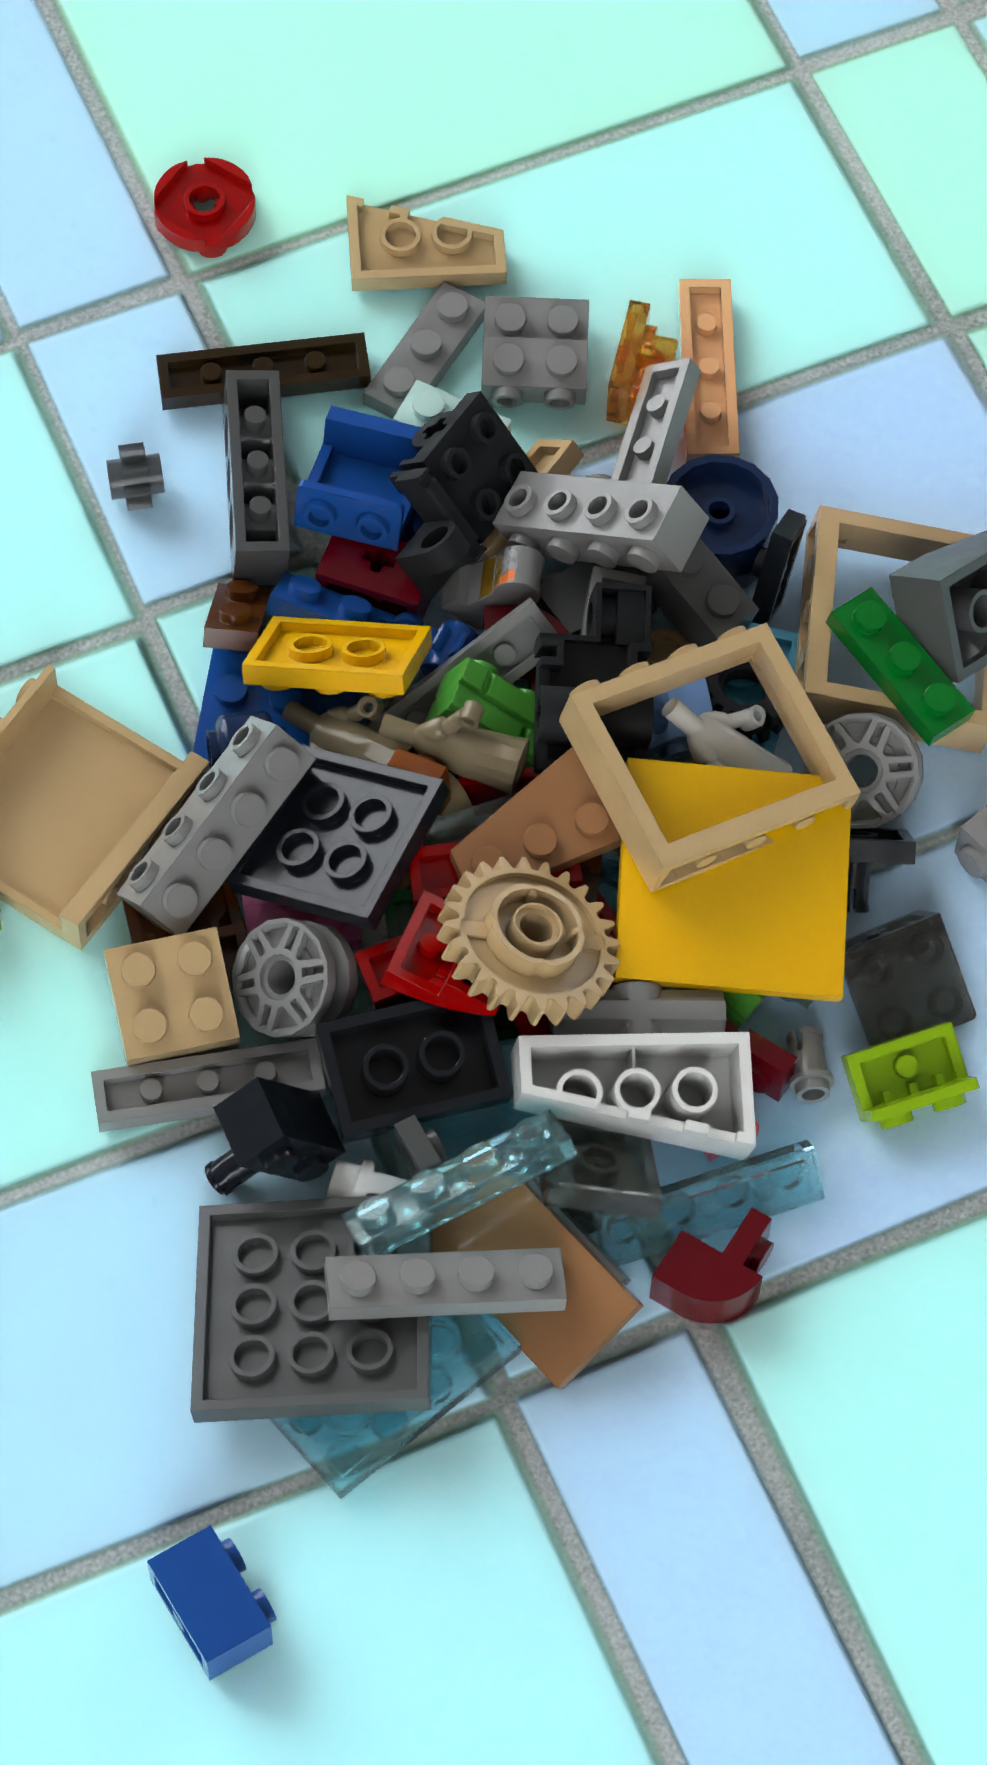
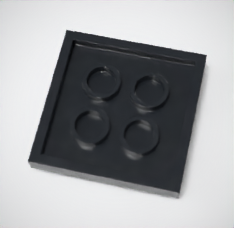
(341, 839)

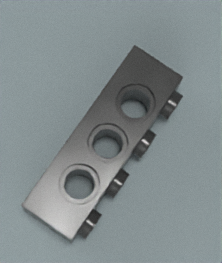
(256, 476)

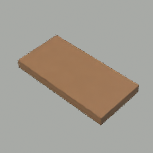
(596, 1299)

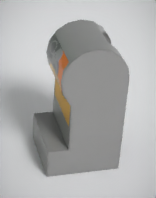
(494, 582)

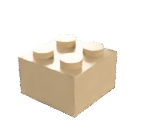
(172, 997)

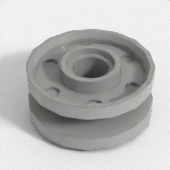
(897, 762)
(294, 977)

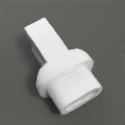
(359, 1180)

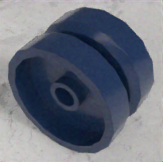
(739, 509)

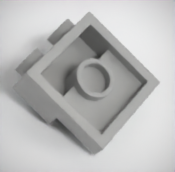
(535, 351)

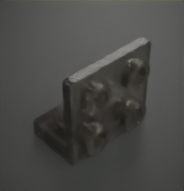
(905, 977)

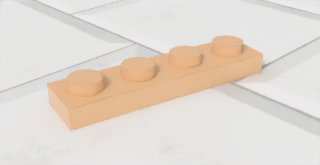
(709, 341)

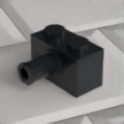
(273, 1132)

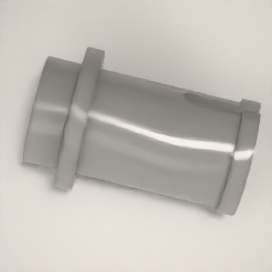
(810, 1079)

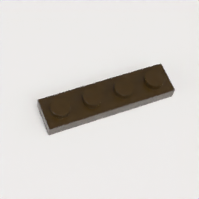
(303, 368)

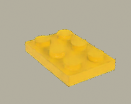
(337, 656)

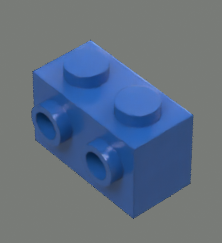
(212, 1601)

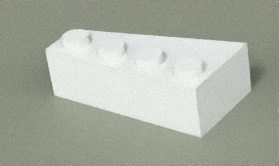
(644, 1085)

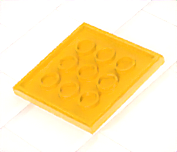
(754, 922)

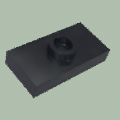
(775, 565)

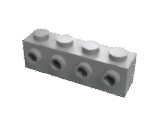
(602, 521)
(216, 825)

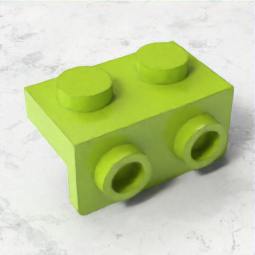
(908, 1075)

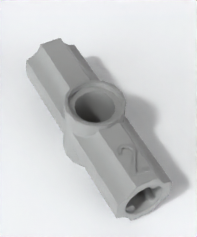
(648, 1009)

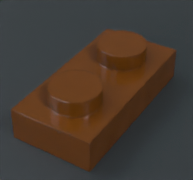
(236, 616)

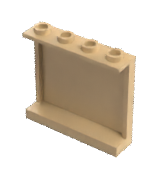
(79, 807)

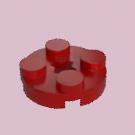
(209, 230)

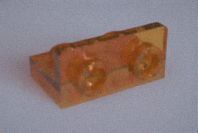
(636, 349)

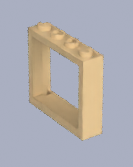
(879, 536)
(672, 862)

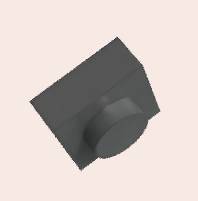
(418, 1148)

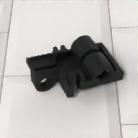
(456, 488)
(614, 640)

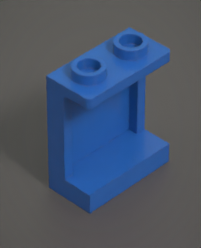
(350, 480)

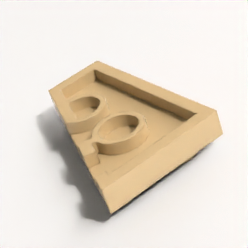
(413, 252)

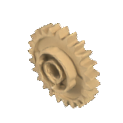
(528, 941)

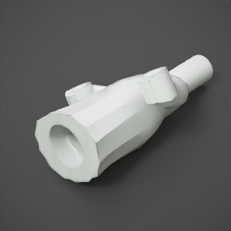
(717, 743)

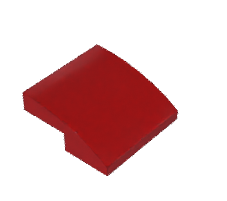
(418, 966)

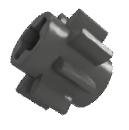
(135, 476)

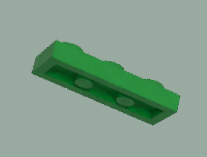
(900, 666)

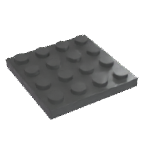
(266, 1326)

